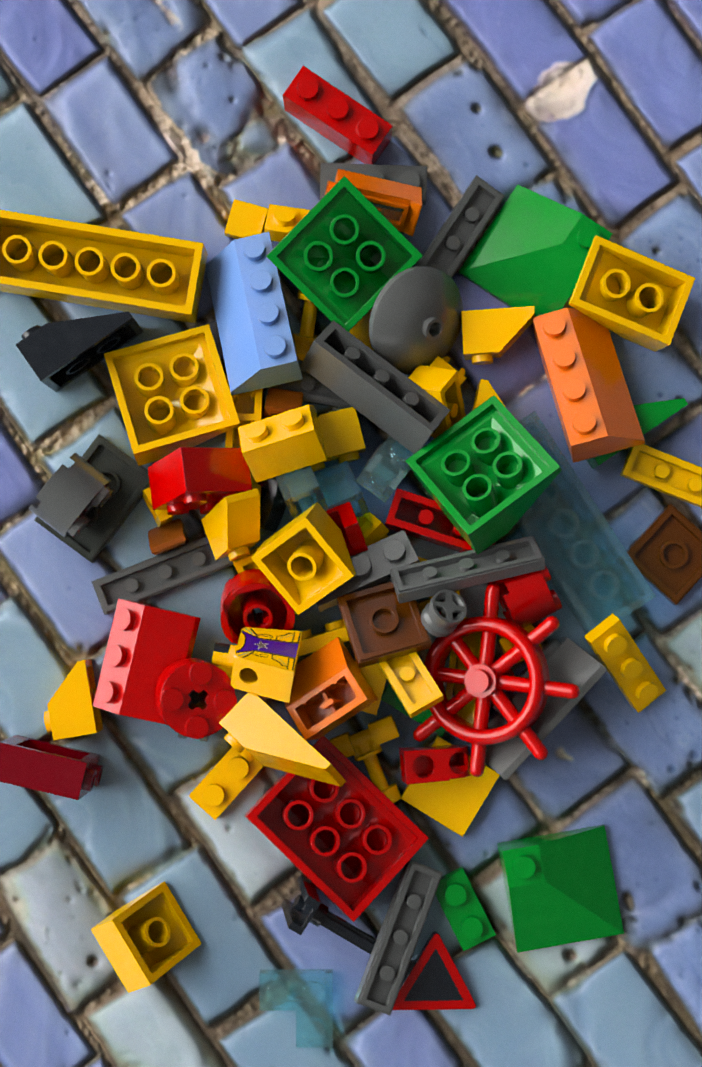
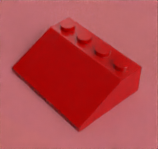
(339, 837)

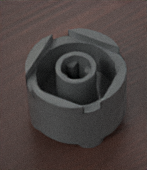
(71, 496)

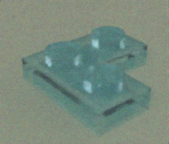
(307, 993)

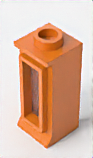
(395, 200)

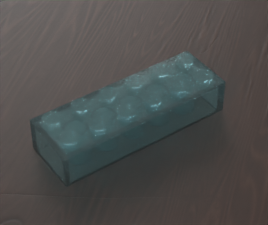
(579, 545)

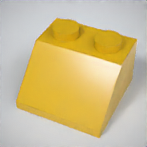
(282, 443)
(306, 558)
(146, 937)

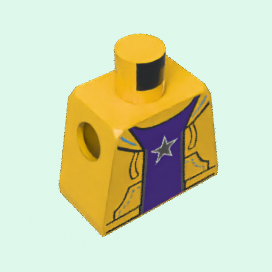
(262, 661)

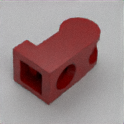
(433, 763)

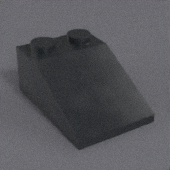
(71, 347)

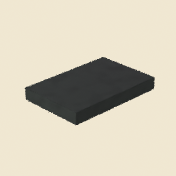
(127, 482)

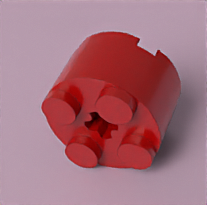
(250, 591)
(528, 597)
(174, 703)

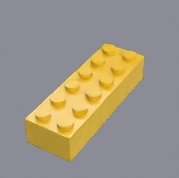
(101, 266)

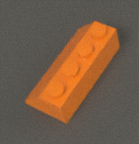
(586, 384)

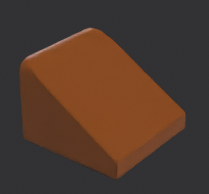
(281, 401)
(167, 537)

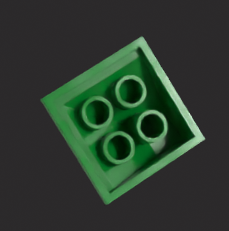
(532, 252)
(343, 254)
(484, 473)
(560, 888)

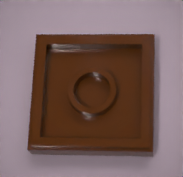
(669, 554)
(381, 626)

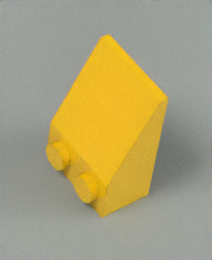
(631, 294)
(264, 735)

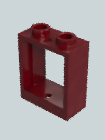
(49, 767)

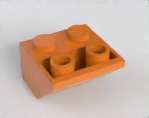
(327, 691)

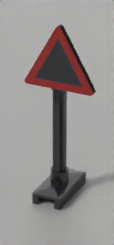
(431, 978)

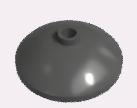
(406, 311)

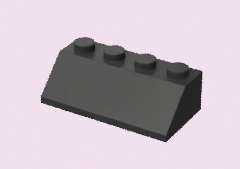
(566, 664)

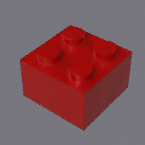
(197, 478)

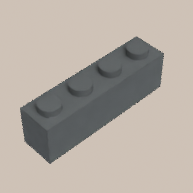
(374, 387)

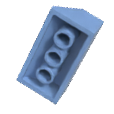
(252, 316)

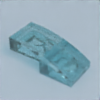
(385, 469)

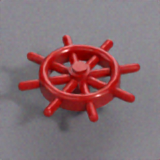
(488, 679)

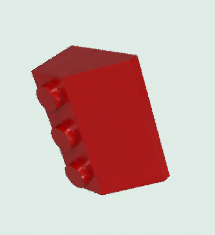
(138, 650)

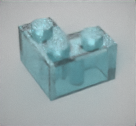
(328, 488)

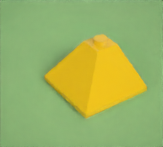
(171, 393)

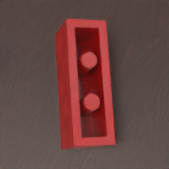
(337, 116)
(424, 520)

